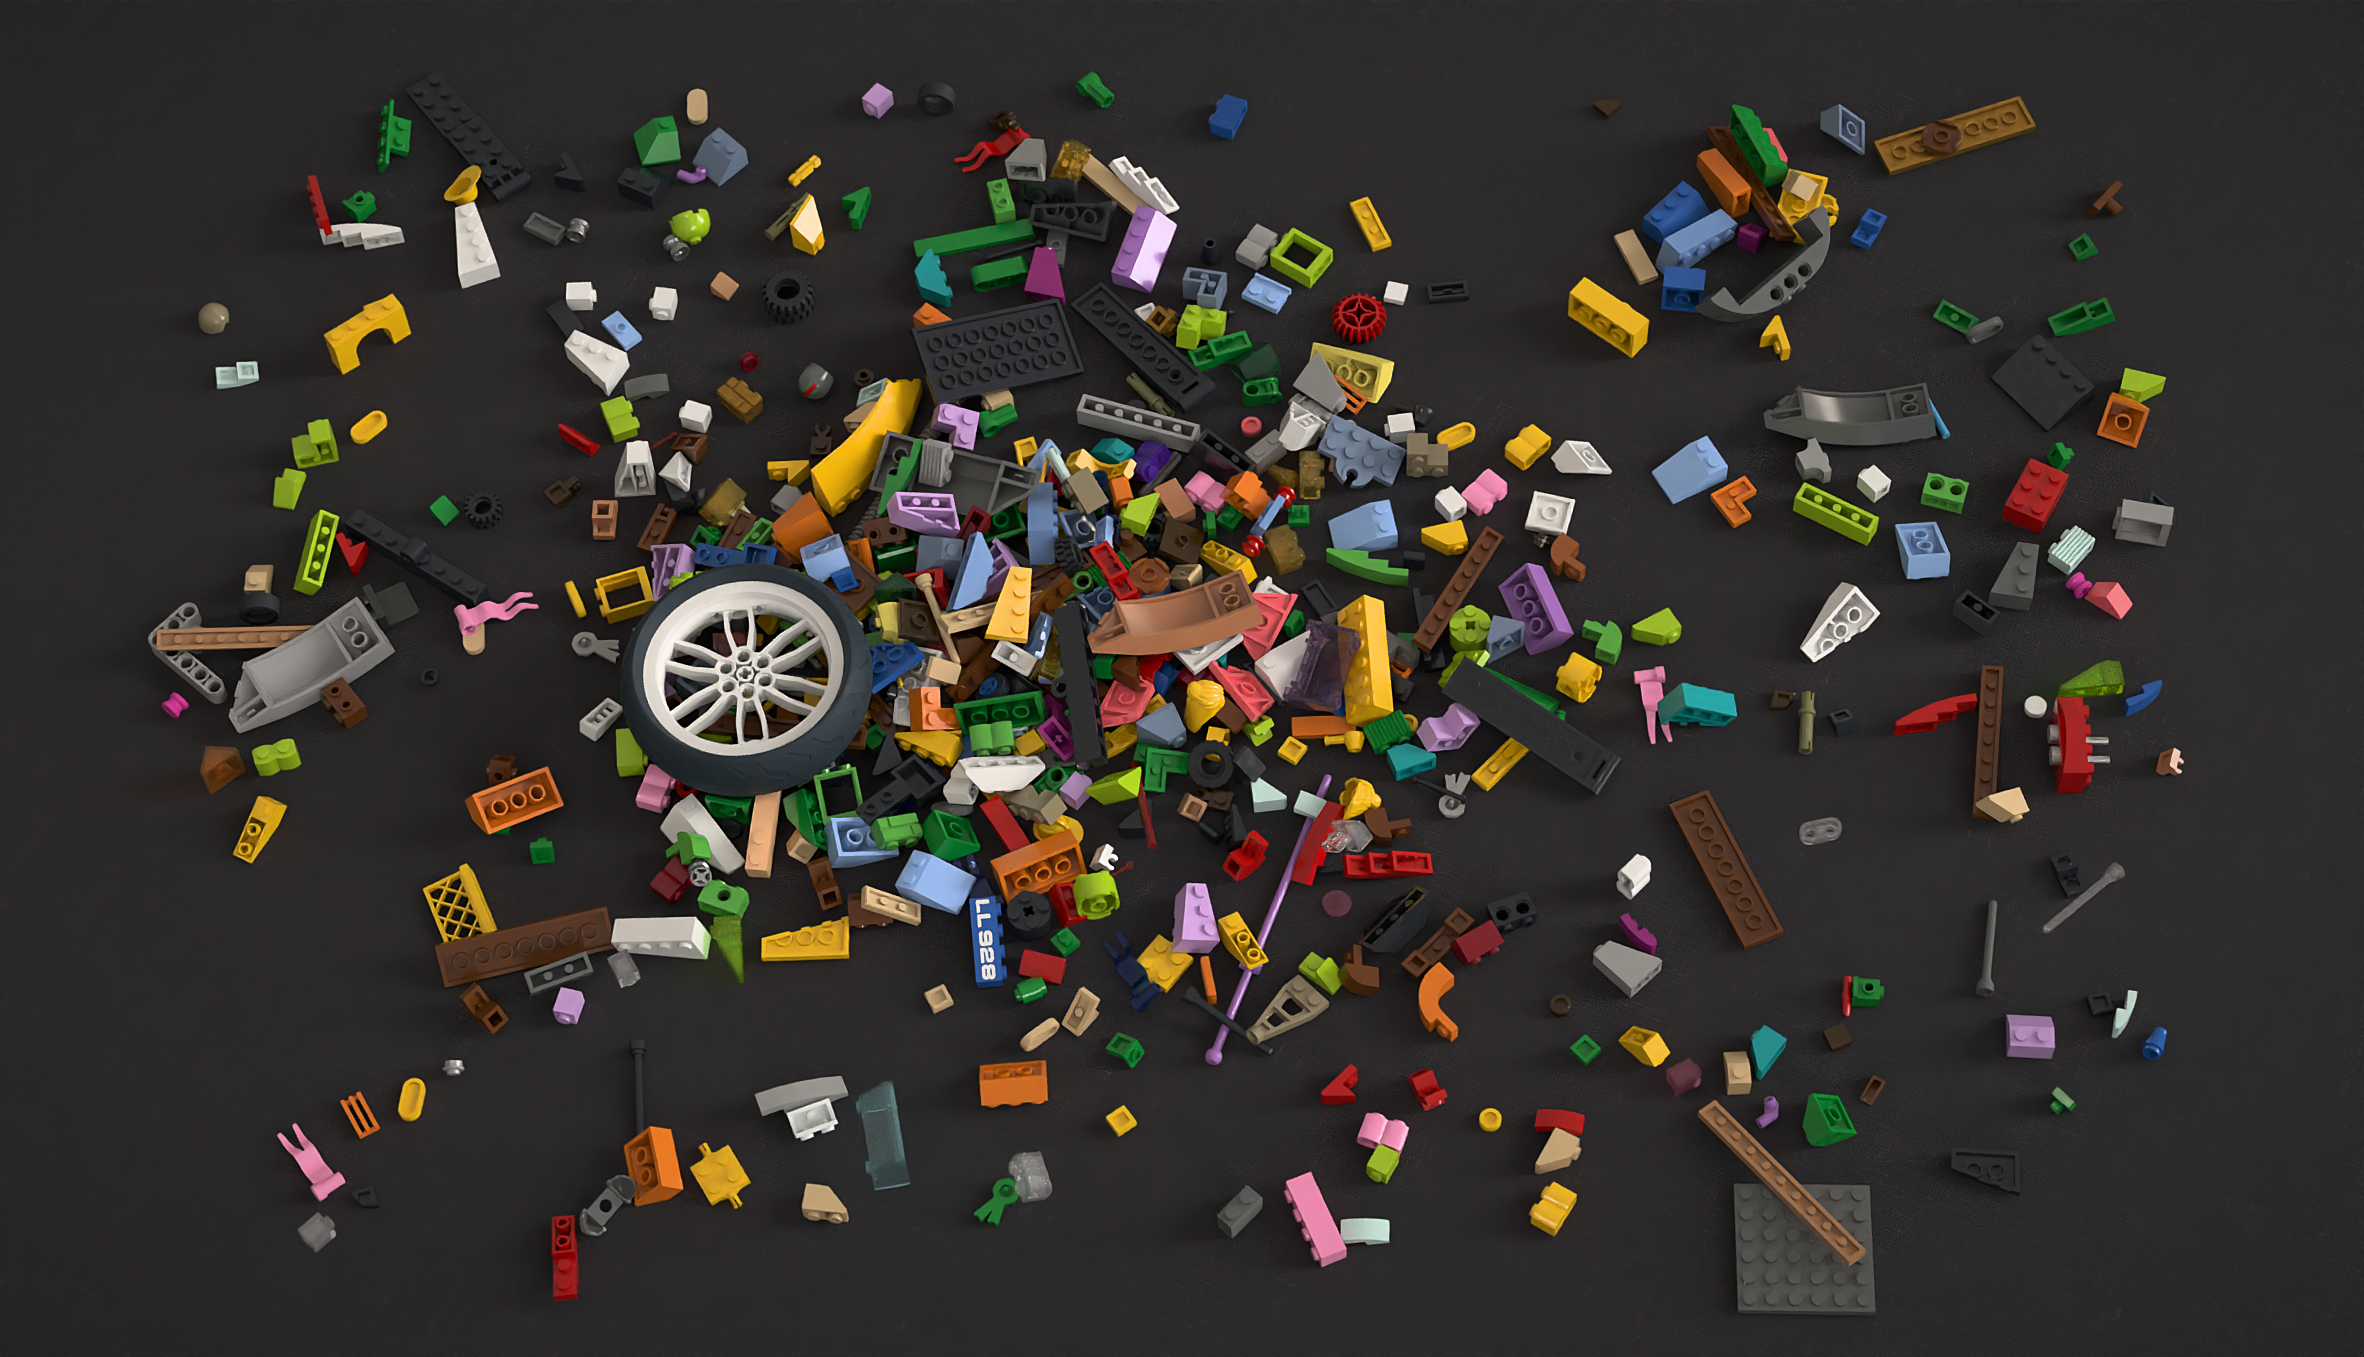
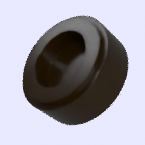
(1560, 1005)

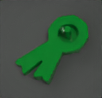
(1004, 1195)

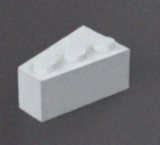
(635, 471)

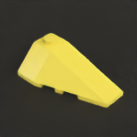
(1362, 371)

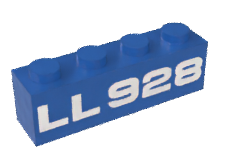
(987, 942)

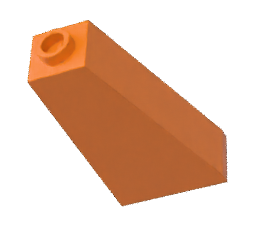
(1724, 182)

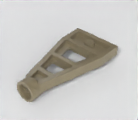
(1303, 995)

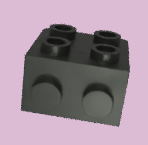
(390, 605)

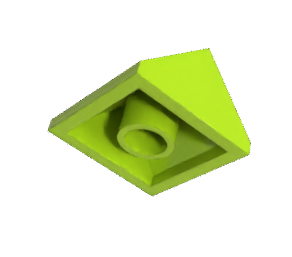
(1116, 786)

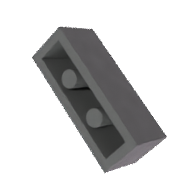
(558, 973)

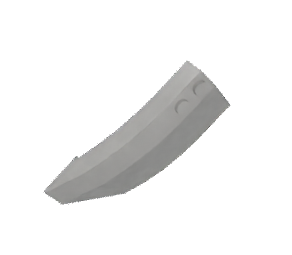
(297, 671)

